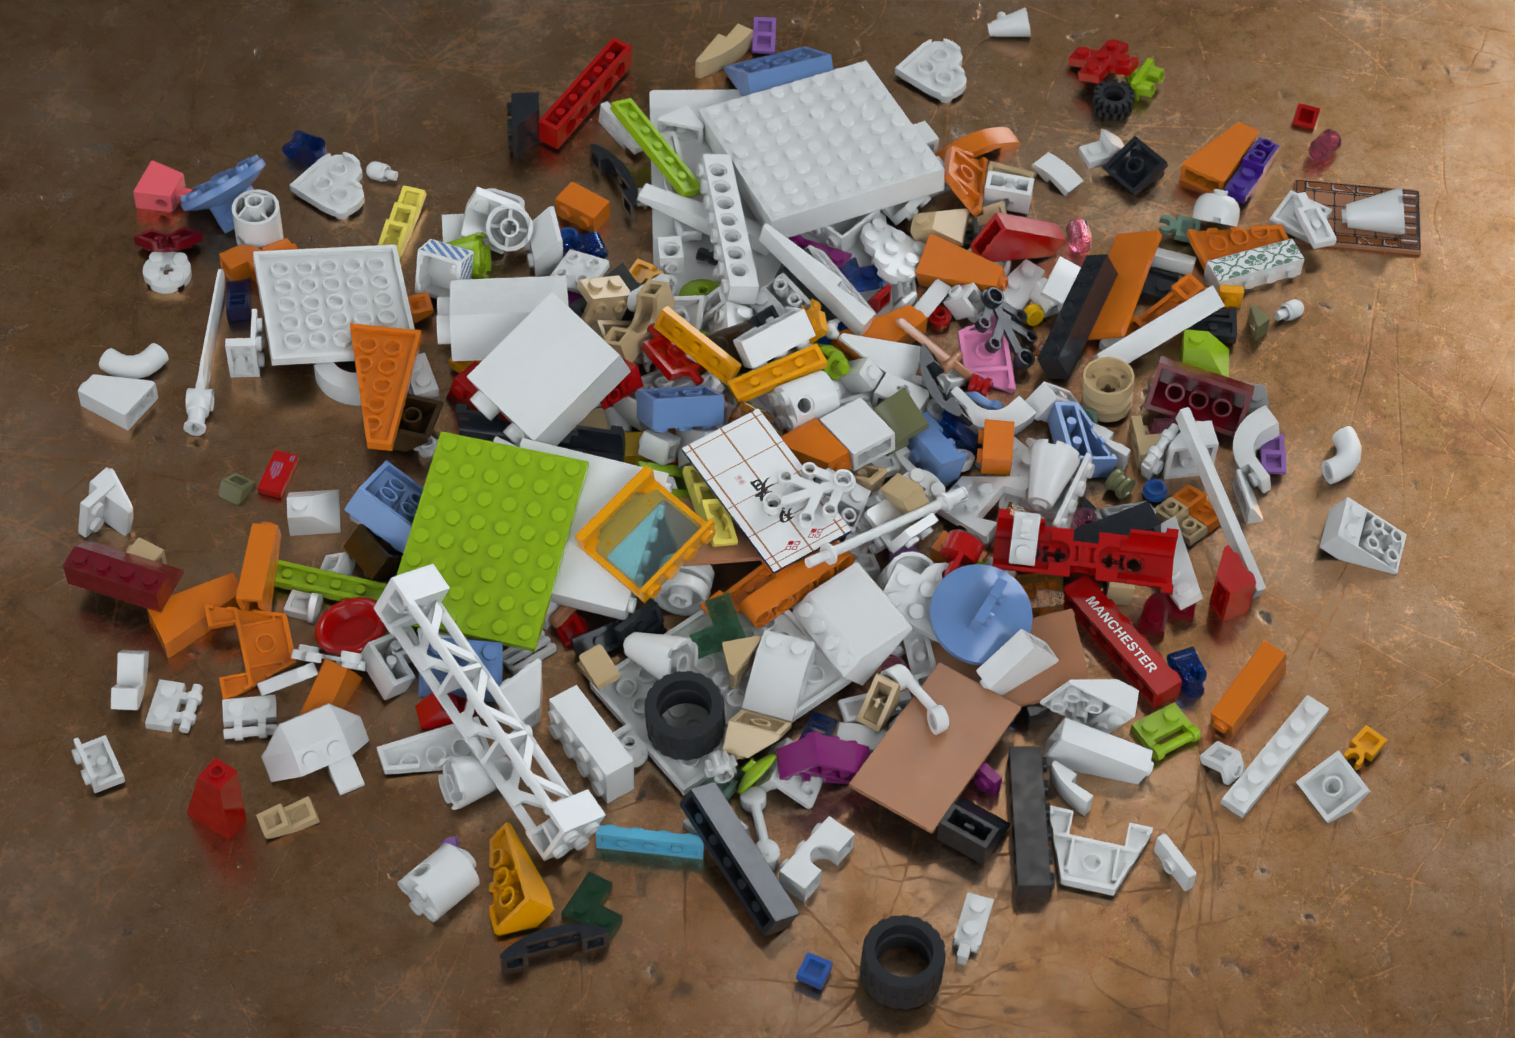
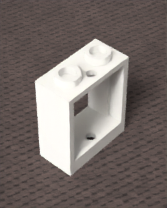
(850, 238)

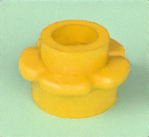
(1034, 314)

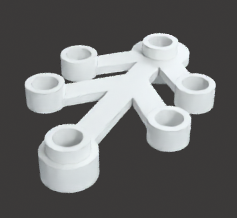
(811, 491)
(311, 654)

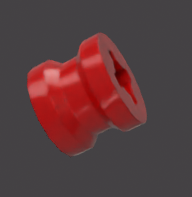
(980, 385)

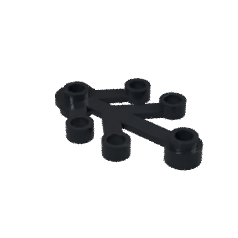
(994, 303)

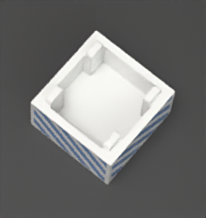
(438, 265)

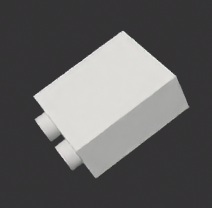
(488, 310)
(546, 374)

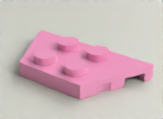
(987, 364)

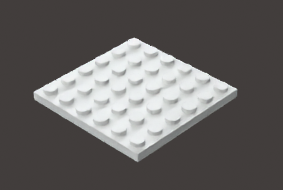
(319, 291)

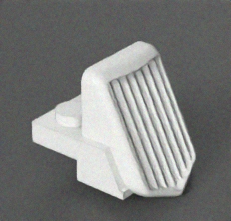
(106, 504)

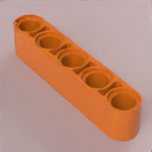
(790, 588)

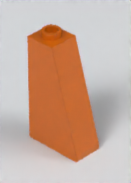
(1220, 159)
(957, 266)
(885, 328)
(259, 568)
(184, 614)
(1249, 688)

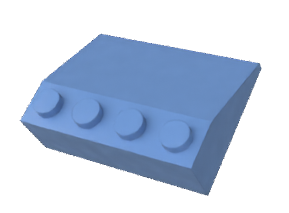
(778, 69)
(387, 504)

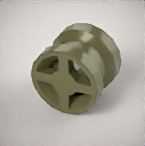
(1120, 483)

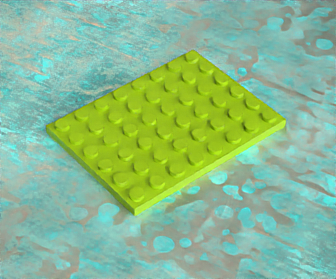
(496, 534)

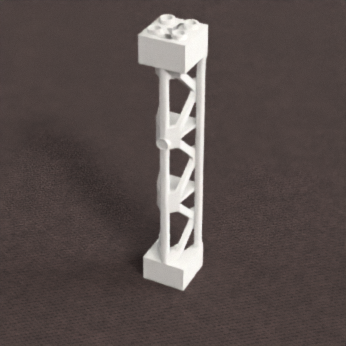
(417, 599)

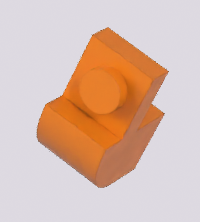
(239, 263)

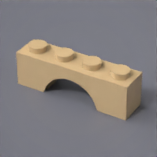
(650, 302)

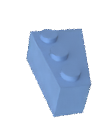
(1073, 426)

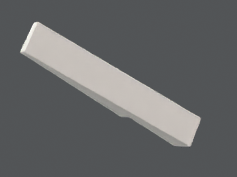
(692, 213)
(818, 280)
(1164, 327)

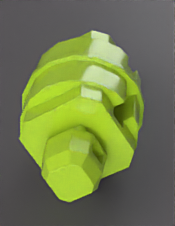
(836, 361)

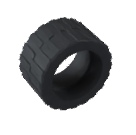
(680, 689)
(902, 933)

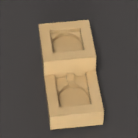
(286, 820)

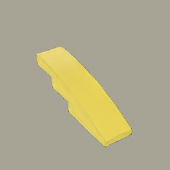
(403, 218)
(708, 506)

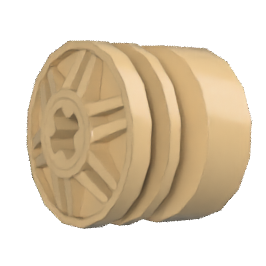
(1108, 388)

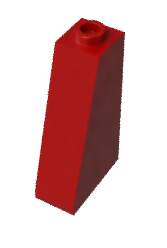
(1017, 238)
(218, 800)

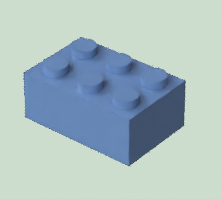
(680, 408)
(489, 653)

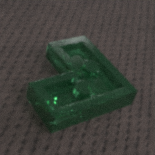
(725, 626)
(587, 907)

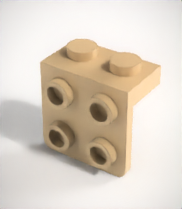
(604, 297)

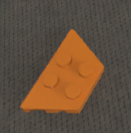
(966, 177)

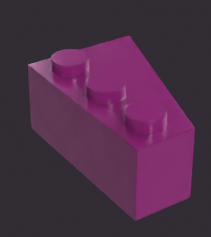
(821, 757)

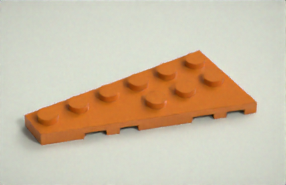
(384, 373)

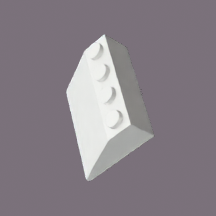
(853, 623)

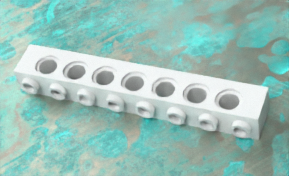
(728, 229)

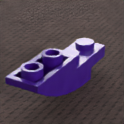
(1252, 170)

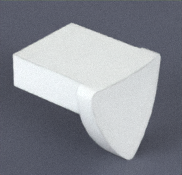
(304, 605)

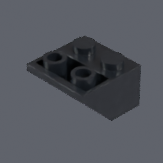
(524, 122)
(971, 829)

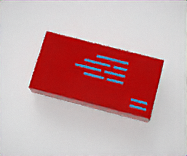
(278, 474)

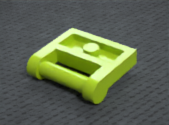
(1162, 725)

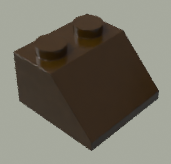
(417, 422)
(373, 554)

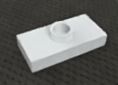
(1174, 862)

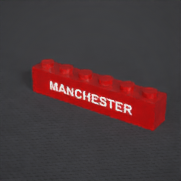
(1121, 642)

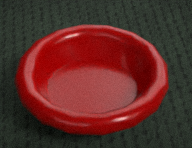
(349, 626)

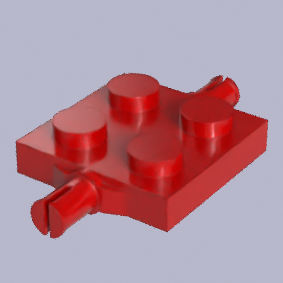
(670, 358)

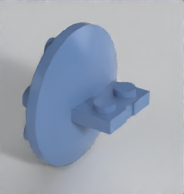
(223, 189)
(978, 612)

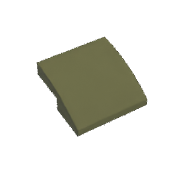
(902, 417)

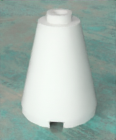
(1377, 213)
(1050, 472)
(661, 653)
(467, 780)

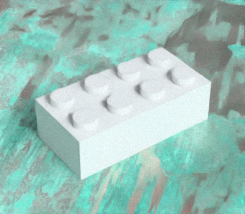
(591, 744)

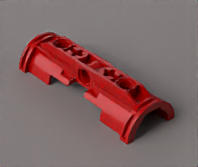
(1151, 549)

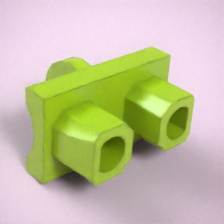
(1142, 79)

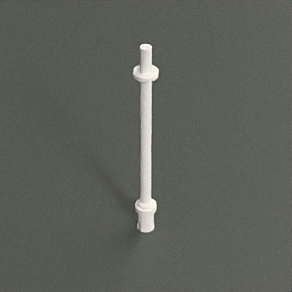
(943, 502)

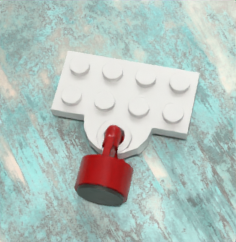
(913, 592)

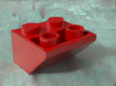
(1232, 586)

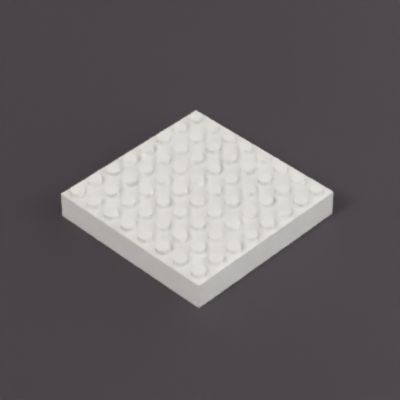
(822, 150)

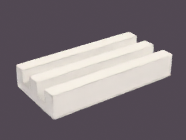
(513, 655)

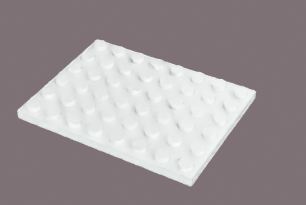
(628, 694)

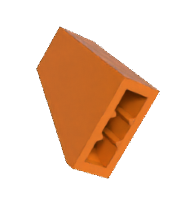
(817, 445)
(332, 686)

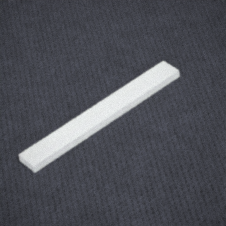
(1217, 494)

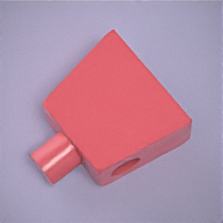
(160, 188)

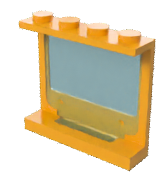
(644, 535)

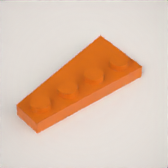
(1221, 243)

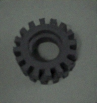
(1113, 108)

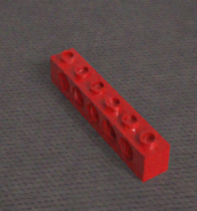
(585, 93)

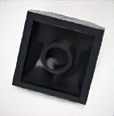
(1136, 166)

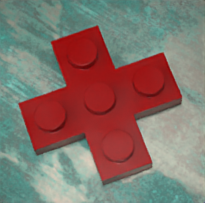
(1108, 59)

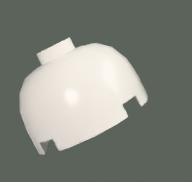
(1217, 208)
(509, 227)

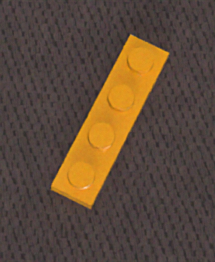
(697, 345)
(777, 373)

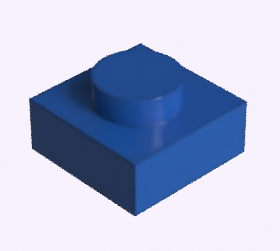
(814, 970)

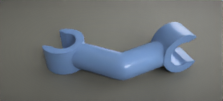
(983, 401)

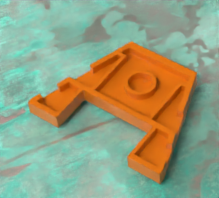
(263, 643)

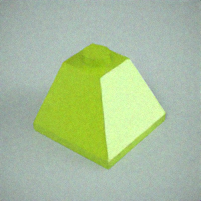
(1205, 352)

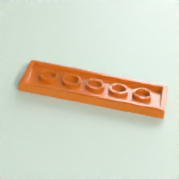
(1132, 259)

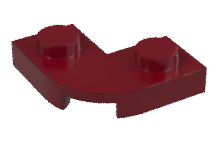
(161, 242)
(1157, 610)

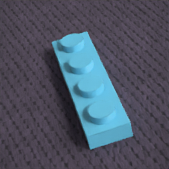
(650, 842)

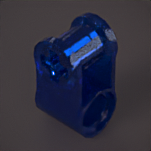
(307, 148)
(587, 243)
(1190, 669)

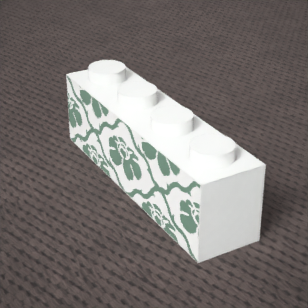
(1256, 266)

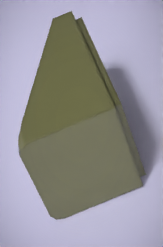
(1258, 322)
(235, 488)

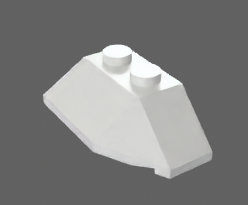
(313, 742)

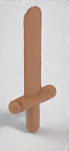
(950, 361)

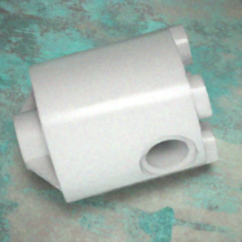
(257, 218)
(804, 400)
(440, 881)

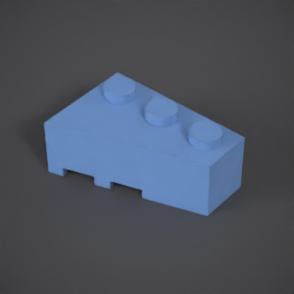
(936, 453)

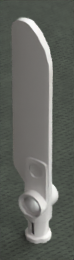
(201, 398)

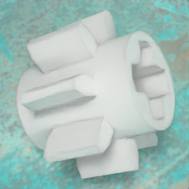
(720, 766)

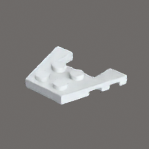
(983, 495)
(1091, 862)

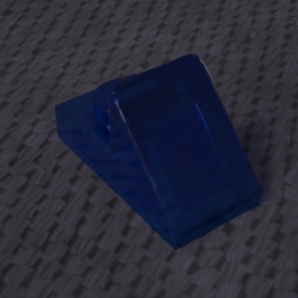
(862, 277)

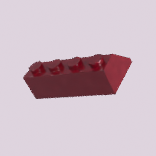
(1204, 392)
(121, 575)

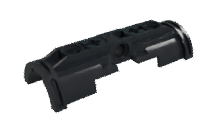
(588, 440)

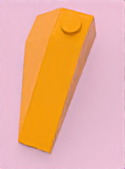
(517, 888)

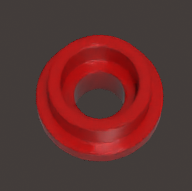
(940, 318)

